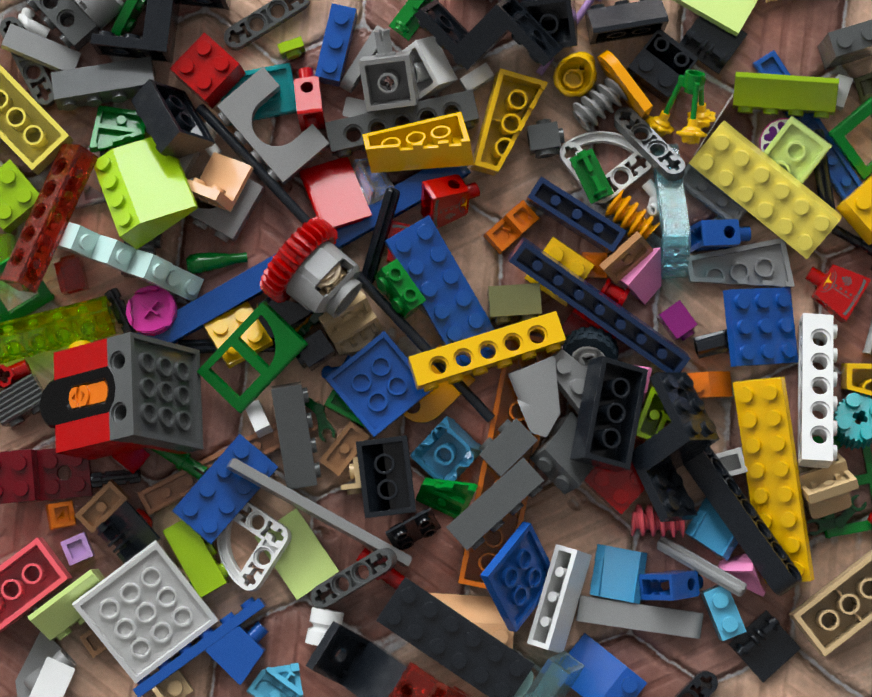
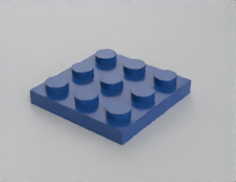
(760, 326)
(377, 384)
(517, 576)

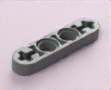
(270, 22)
(25, 64)
(651, 142)
(353, 577)

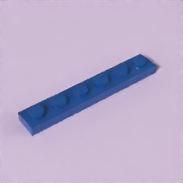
(191, 651)

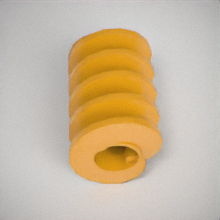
(630, 217)

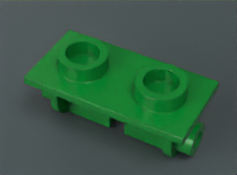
(405, 22)
(591, 175)

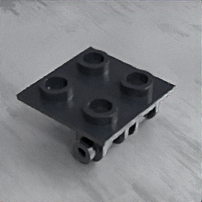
(711, 43)
(421, 525)
(127, 532)
(764, 646)

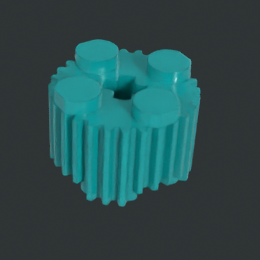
(851, 409)

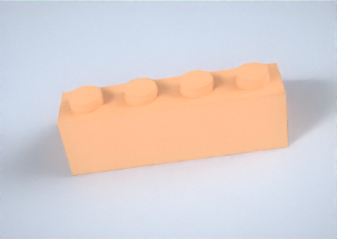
(480, 611)

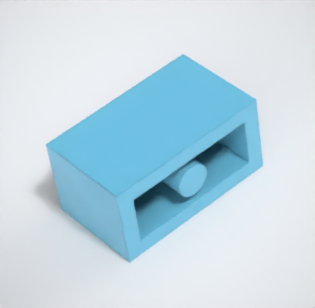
(723, 612)

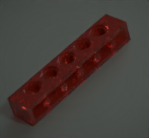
(49, 218)

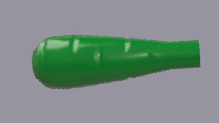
(212, 261)

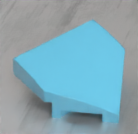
(277, 682)

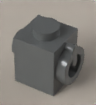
(545, 138)

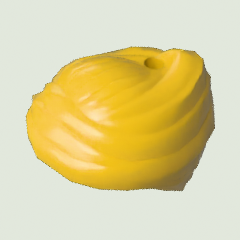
(572, 80)

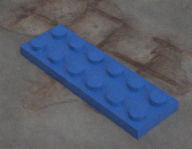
(447, 293)

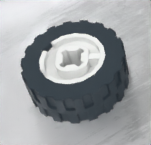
(590, 344)

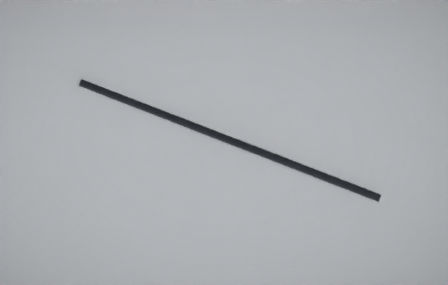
(367, 286)

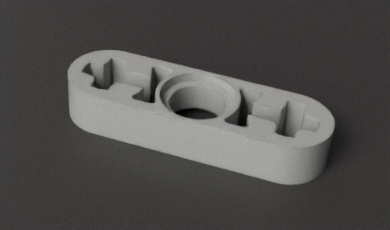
(353, 74)

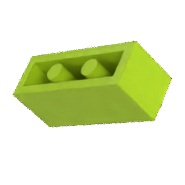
(196, 558)

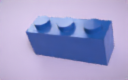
(336, 44)

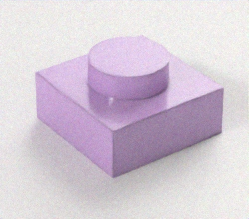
(77, 548)

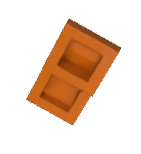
(511, 227)

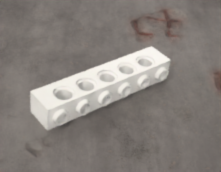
(809, 452)

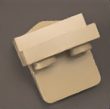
(353, 327)
(828, 489)

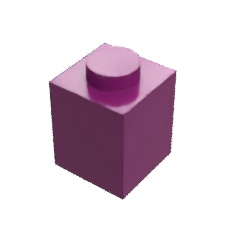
(677, 321)

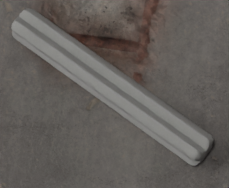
(702, 566)

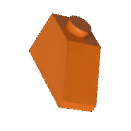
(712, 384)

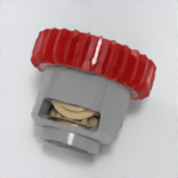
(313, 271)

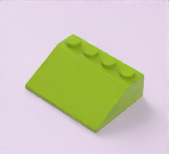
(143, 190)

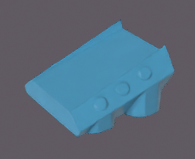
(446, 451)
(711, 531)
(617, 573)

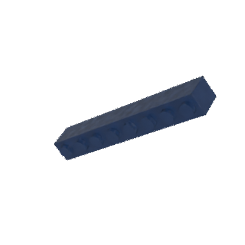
(598, 307)

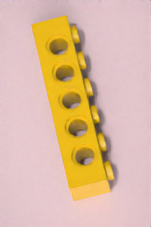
(547, 325)

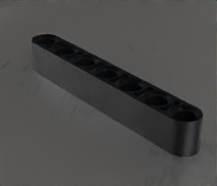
(743, 522)

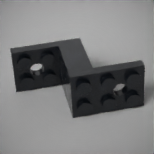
(158, 32)
(473, 46)
(674, 446)
(359, 666)

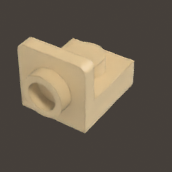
(354, 488)
(173, 686)

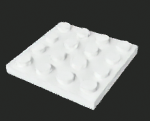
(145, 611)

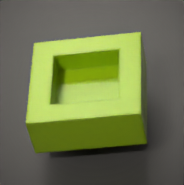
(291, 48)

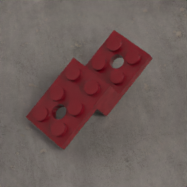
(34, 476)

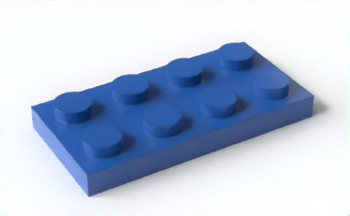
(220, 492)

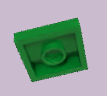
(399, 288)

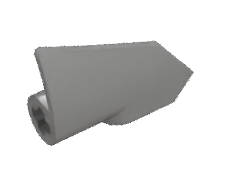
(537, 395)
(31, 669)

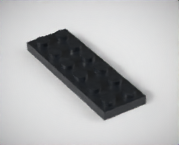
(454, 641)

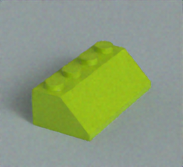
(785, 94)

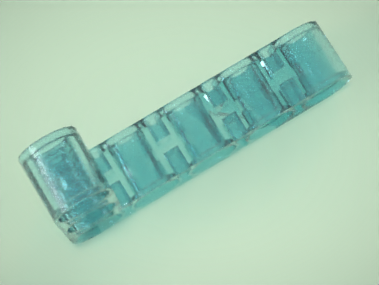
(673, 223)

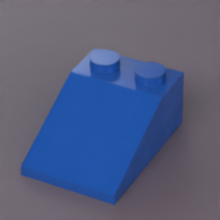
(603, 672)

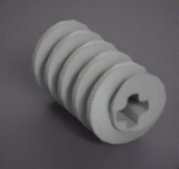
(598, 103)

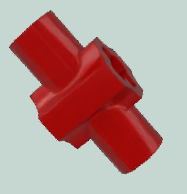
(16, 371)
(392, 578)

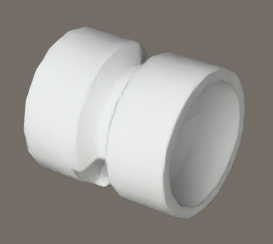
(321, 621)

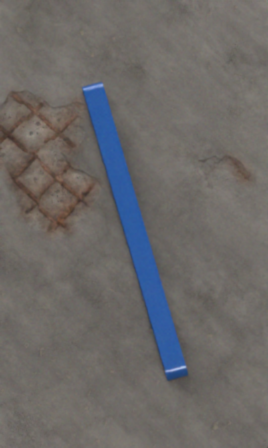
(247, 284)

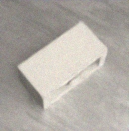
(477, 78)
(843, 90)
(258, 419)

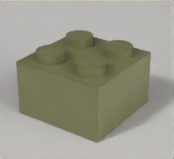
(513, 303)

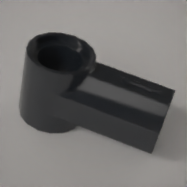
(711, 344)

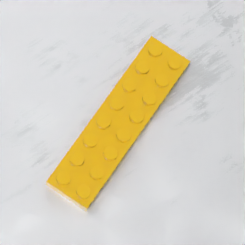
(773, 465)

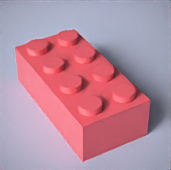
(29, 580)

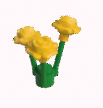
(698, 117)

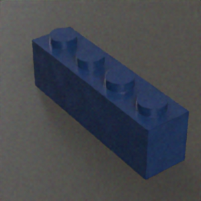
(575, 216)

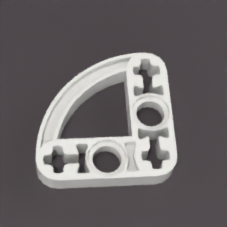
(607, 138)
(267, 543)

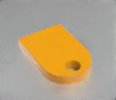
(615, 70)
(437, 400)

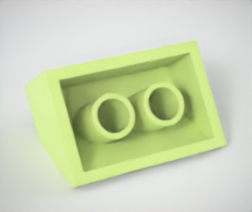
(58, 614)

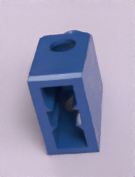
(718, 235)
(682, 585)
(239, 651)

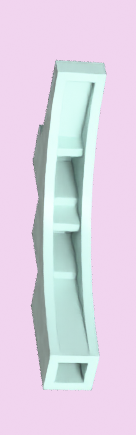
(130, 261)

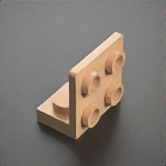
(221, 181)

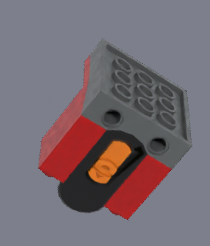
(124, 397)

